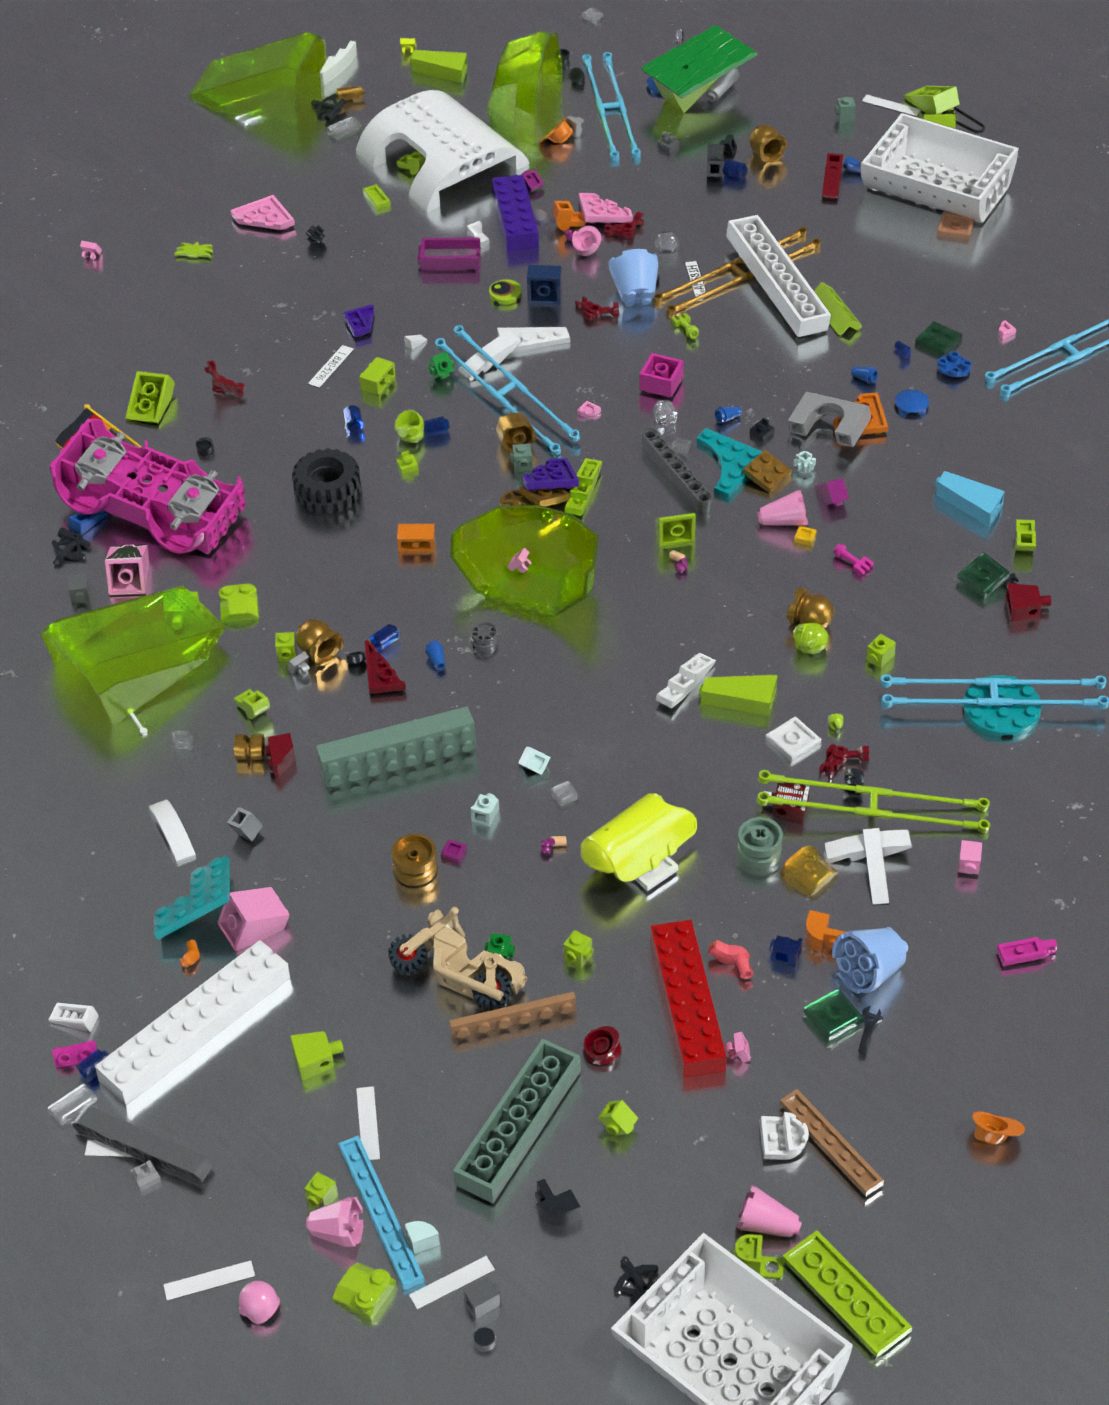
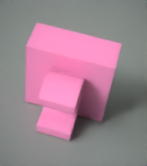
(90, 248)
(520, 560)
(739, 1047)

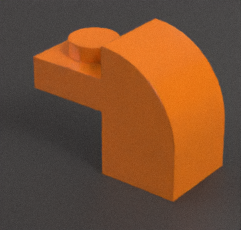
(565, 215)
(818, 931)

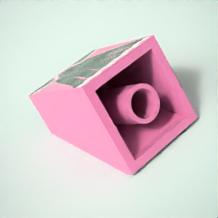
(127, 569)

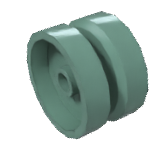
(759, 843)

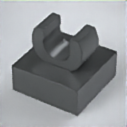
(668, 142)

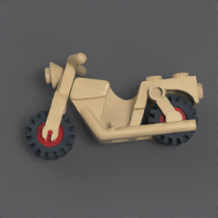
(453, 966)

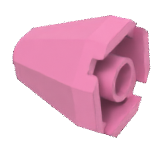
(337, 1222)

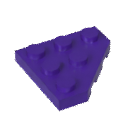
(555, 474)

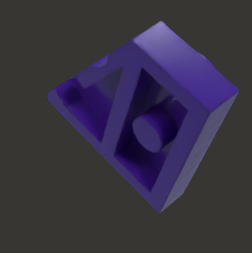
(360, 320)

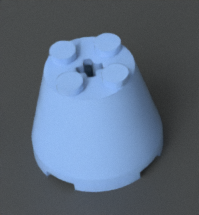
(635, 276)
(868, 957)

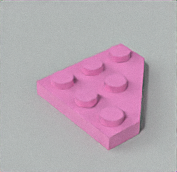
(605, 211)
(263, 213)

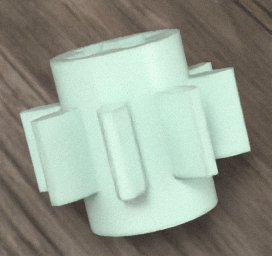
(804, 462)

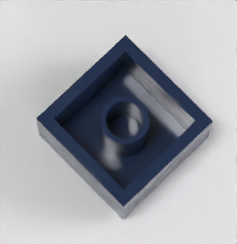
(544, 284)

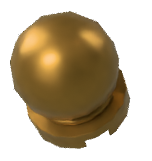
(767, 143)
(810, 609)
(319, 641)

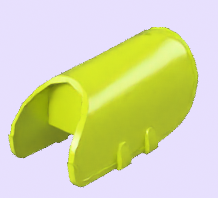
(638, 838)

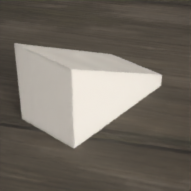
(414, 341)

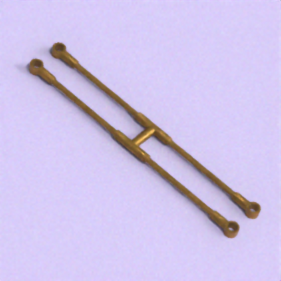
(672, 309)

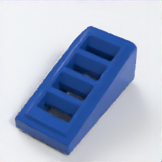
(82, 523)

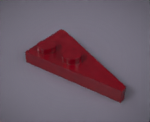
(380, 674)

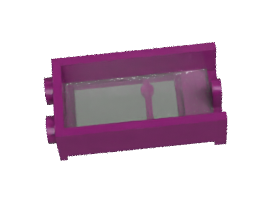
(449, 254)

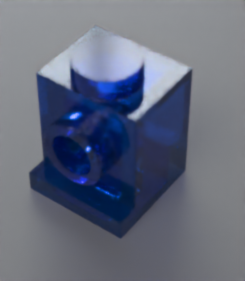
(786, 950)

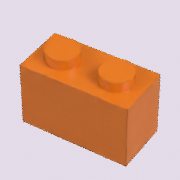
(416, 538)

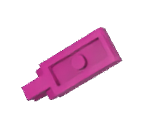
(1025, 950)

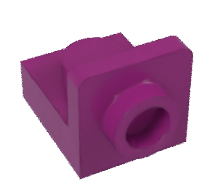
(532, 180)

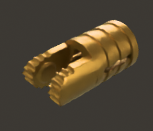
(349, 92)

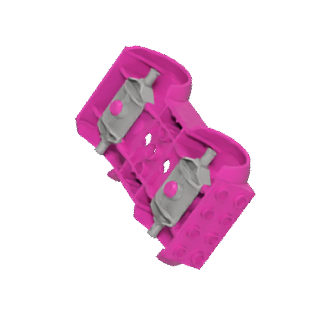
(187, 517)

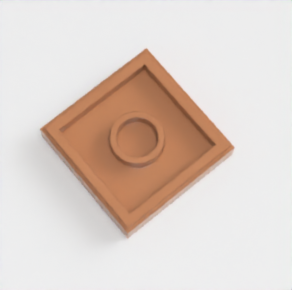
(955, 226)

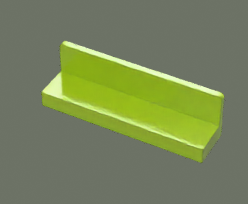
(841, 316)

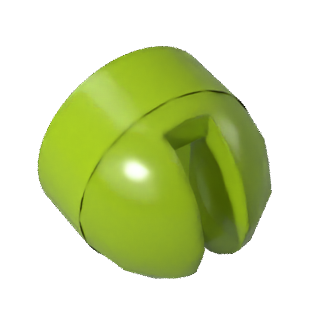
(835, 721)

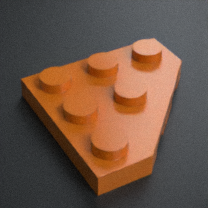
(877, 422)

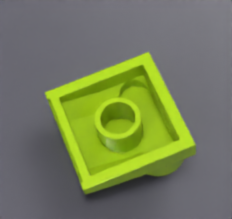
(238, 603)
(364, 1290)

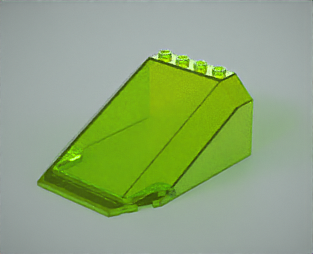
(261, 78)
(135, 646)

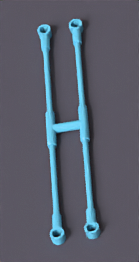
(614, 155)
(1065, 343)
(514, 382)
(888, 700)

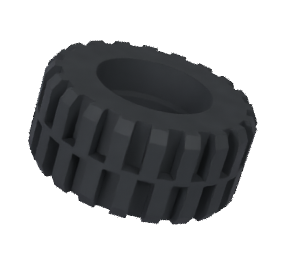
(323, 466)

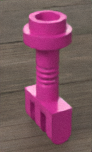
(860, 566)

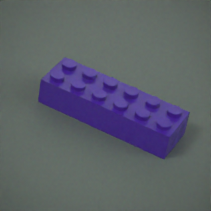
(515, 213)

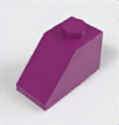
(833, 492)

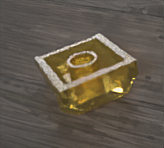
(807, 870)

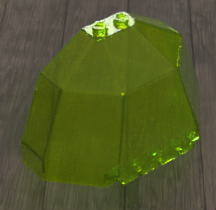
(516, 81)
(560, 557)

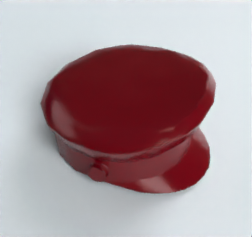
(602, 1045)

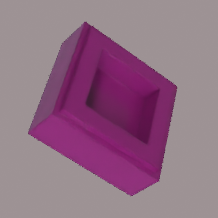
(453, 851)

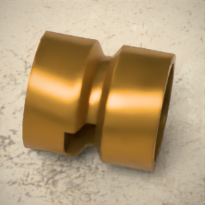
(249, 746)

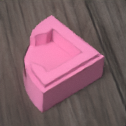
(1006, 330)
(588, 409)

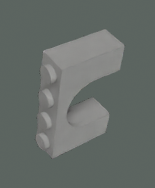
(815, 406)

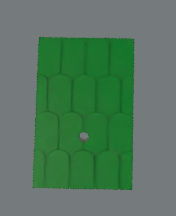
(695, 65)

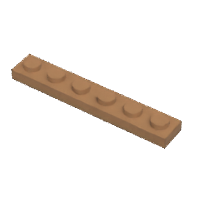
(512, 1015)
(832, 1143)

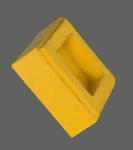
(805, 536)

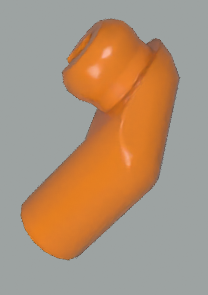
(191, 955)

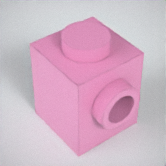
(970, 857)

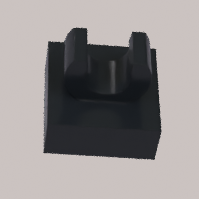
(729, 145)
(762, 430)

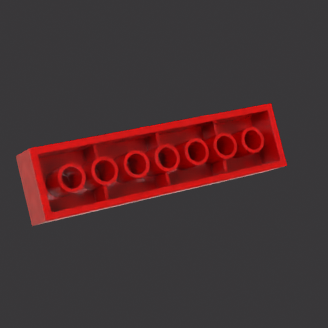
(688, 999)

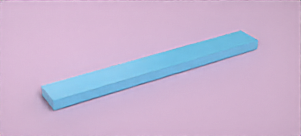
(381, 1213)

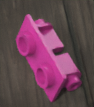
(73, 1054)

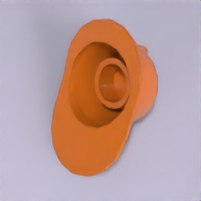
(560, 132)
(995, 1128)

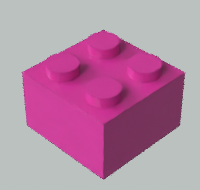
(661, 375)

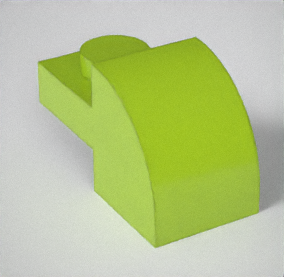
(413, 162)
(1025, 535)
(253, 703)

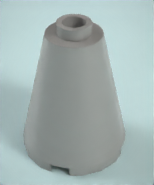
(722, 84)

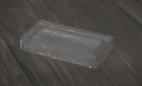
(246, 119)
(344, 127)
(72, 1104)

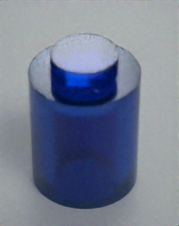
(735, 169)
(353, 418)
(436, 426)
(385, 637)
(87, 1065)

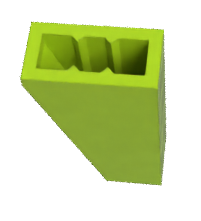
(440, 64)
(740, 693)

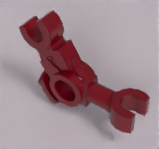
(624, 230)
(594, 311)
(221, 384)
(838, 755)

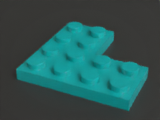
(207, 892)

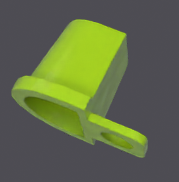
(749, 1249)

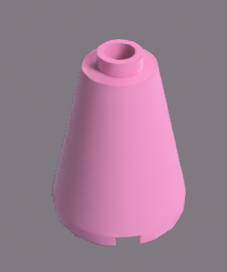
(785, 511)
(766, 1215)

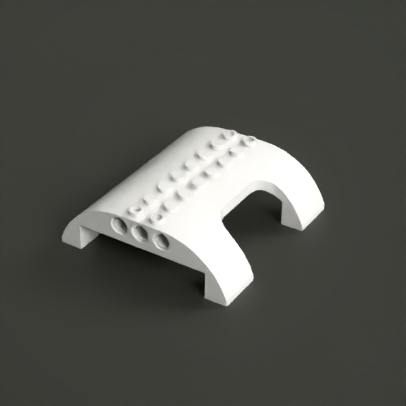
(445, 134)

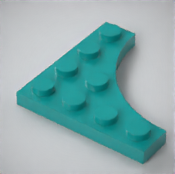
(732, 457)

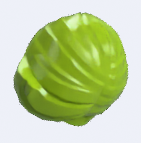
(410, 426)
(810, 638)

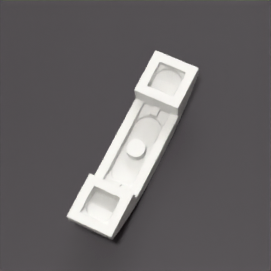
(173, 831)

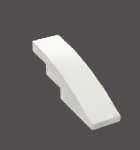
(336, 65)
(497, 349)
(686, 680)
(854, 846)

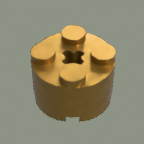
(515, 430)

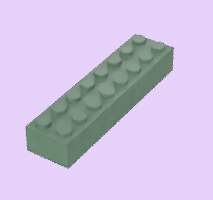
(396, 747)
(517, 1121)

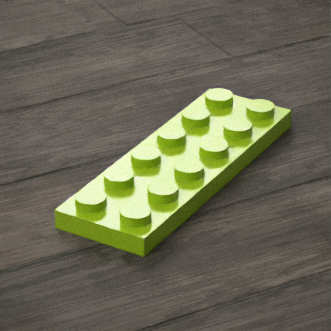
(847, 1293)

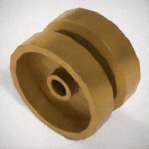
(414, 859)

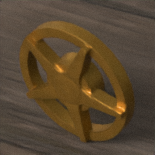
(514, 500)

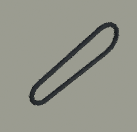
(972, 118)

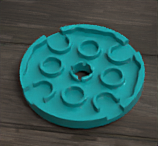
(1006, 720)

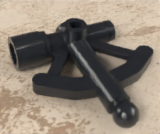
(332, 109)
(72, 540)
(634, 1274)

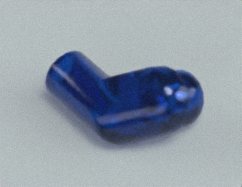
(905, 351)

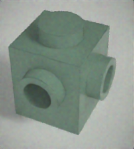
(845, 109)
(520, 454)

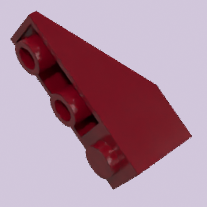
(832, 175)

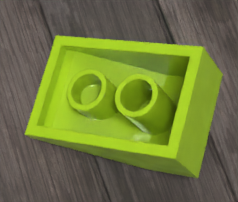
(934, 98)
(149, 397)

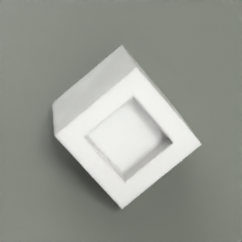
(475, 231)

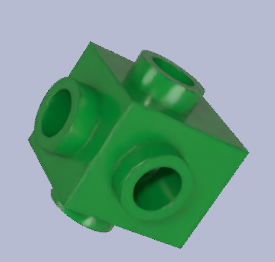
(440, 365)
(501, 945)

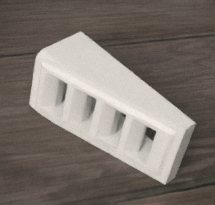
(86, 1021)

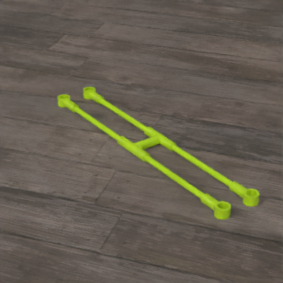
(874, 793)

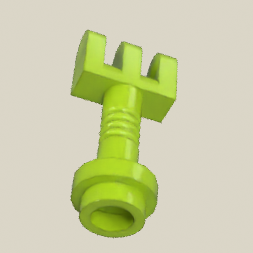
(691, 331)

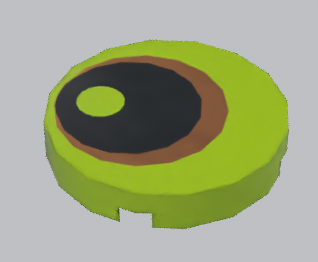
(505, 292)

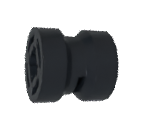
(565, 55)
(853, 777)

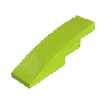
(581, 495)

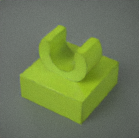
(406, 463)

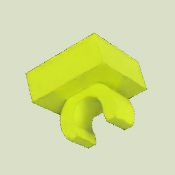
(407, 44)

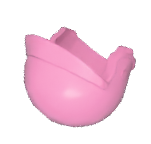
(586, 240)
(258, 1301)

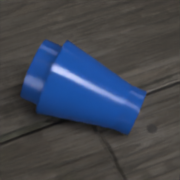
(852, 165)
(866, 374)
(725, 414)
(435, 652)

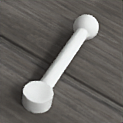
(143, 731)

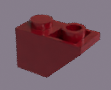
(281, 752)

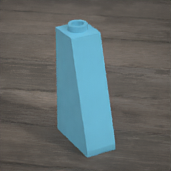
(969, 496)

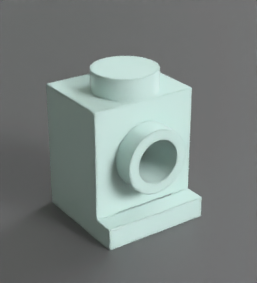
(485, 805)

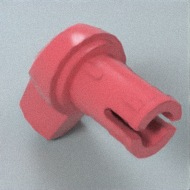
(732, 955)

